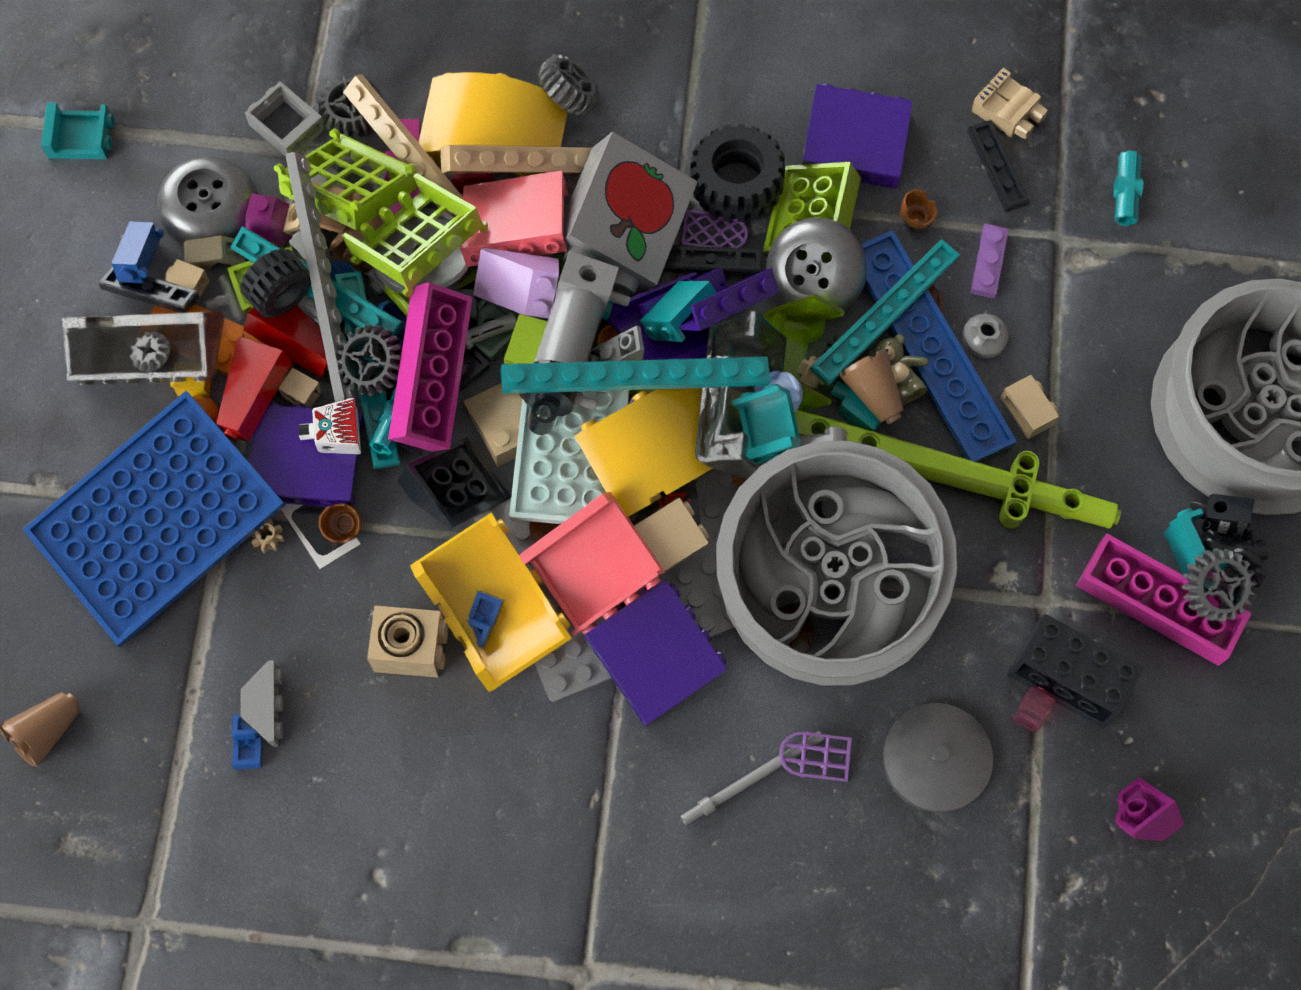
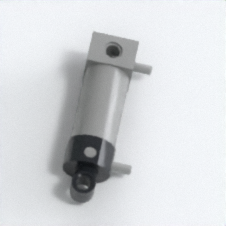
(570, 332)

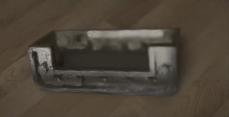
(102, 346)
(720, 430)

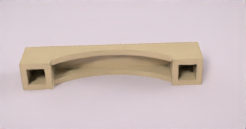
(512, 159)

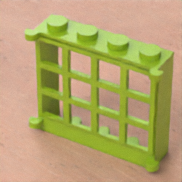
(335, 206)
(430, 252)

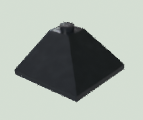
(453, 484)

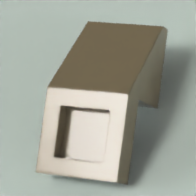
(210, 250)

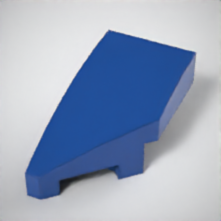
(484, 616)
(246, 745)

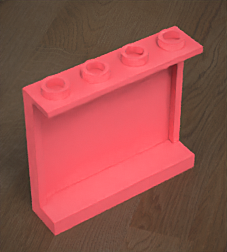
(520, 214)
(594, 562)

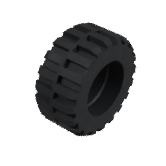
(738, 146)

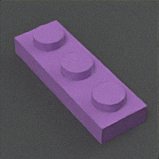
(989, 261)

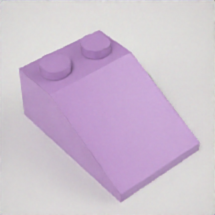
(517, 281)

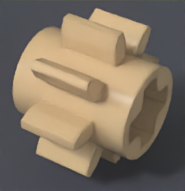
(807, 376)
(270, 541)

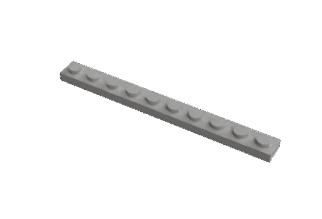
(319, 270)

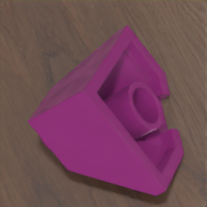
(267, 218)
(1147, 812)

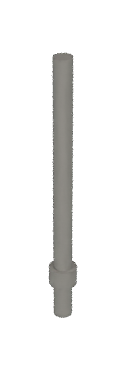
(707, 805)

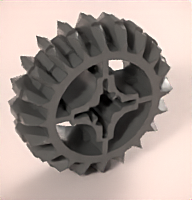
(568, 84)
(335, 109)
(364, 383)
(1229, 601)

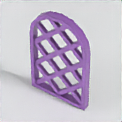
(690, 213)

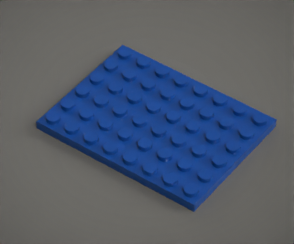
(153, 518)

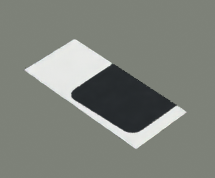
(306, 525)

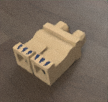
(1009, 105)

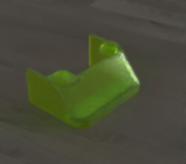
(801, 324)

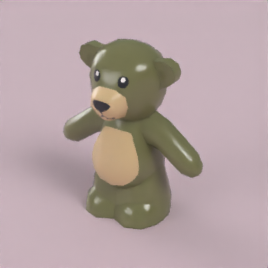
(908, 383)

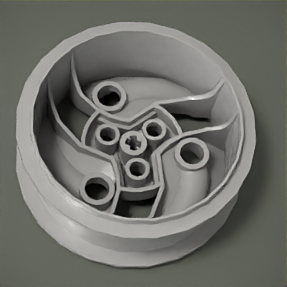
(1210, 357)
(871, 496)

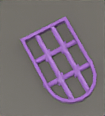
(825, 750)

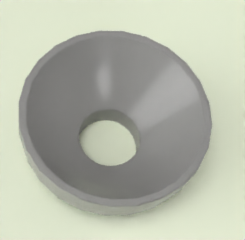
(982, 345)

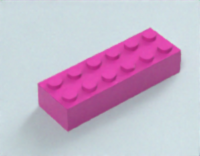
(430, 367)
(1155, 598)

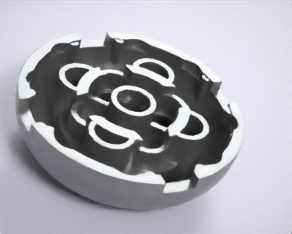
(208, 218)
(816, 236)

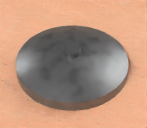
(447, 274)
(937, 758)

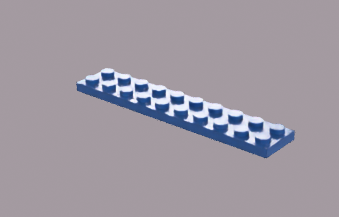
(949, 374)

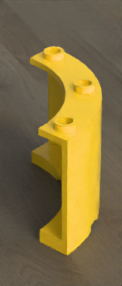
(489, 113)
(646, 446)
(489, 562)

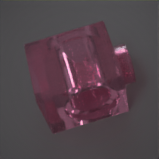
(1033, 709)

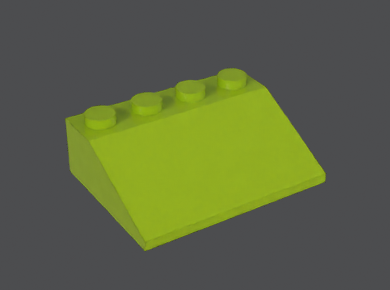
(813, 192)

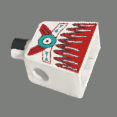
(334, 428)

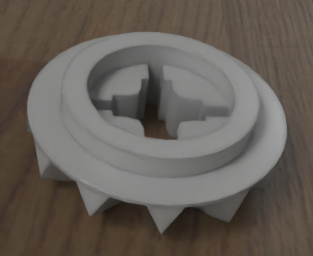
(150, 361)

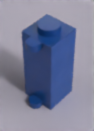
(136, 251)

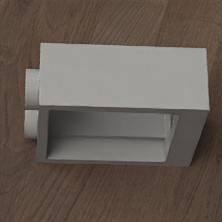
(297, 138)

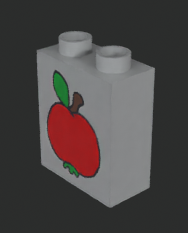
(626, 212)

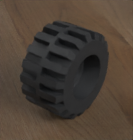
(276, 283)

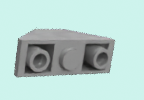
(623, 347)
(262, 703)

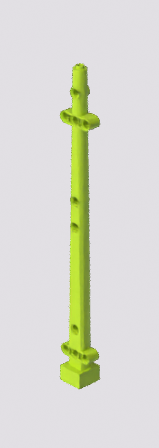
(929, 463)

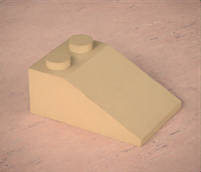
(497, 421)

